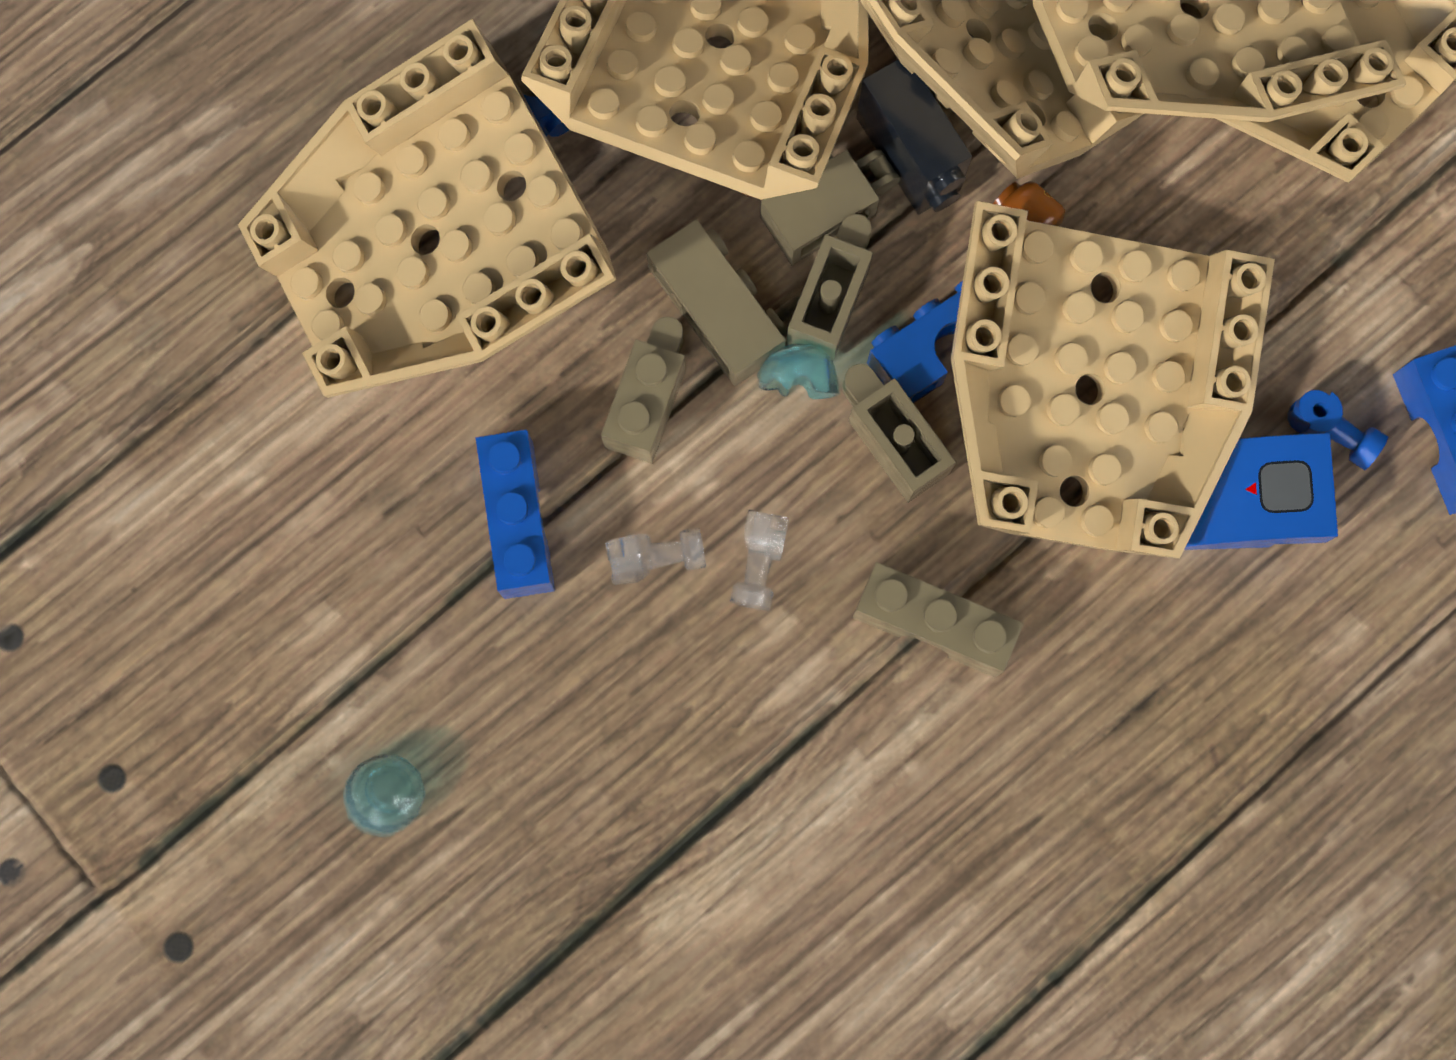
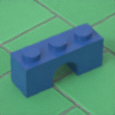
(911, 352)
(1430, 394)
(514, 514)

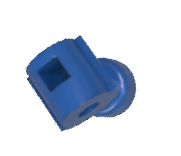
(1322, 413)

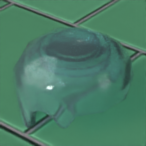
(801, 366)
(383, 795)

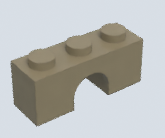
(947, 621)

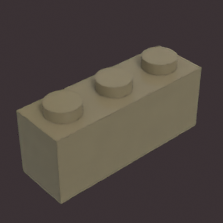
(716, 300)

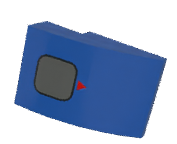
(1271, 495)

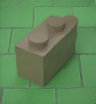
(804, 217)
(833, 287)
(646, 392)
(895, 432)

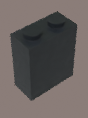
(915, 136)

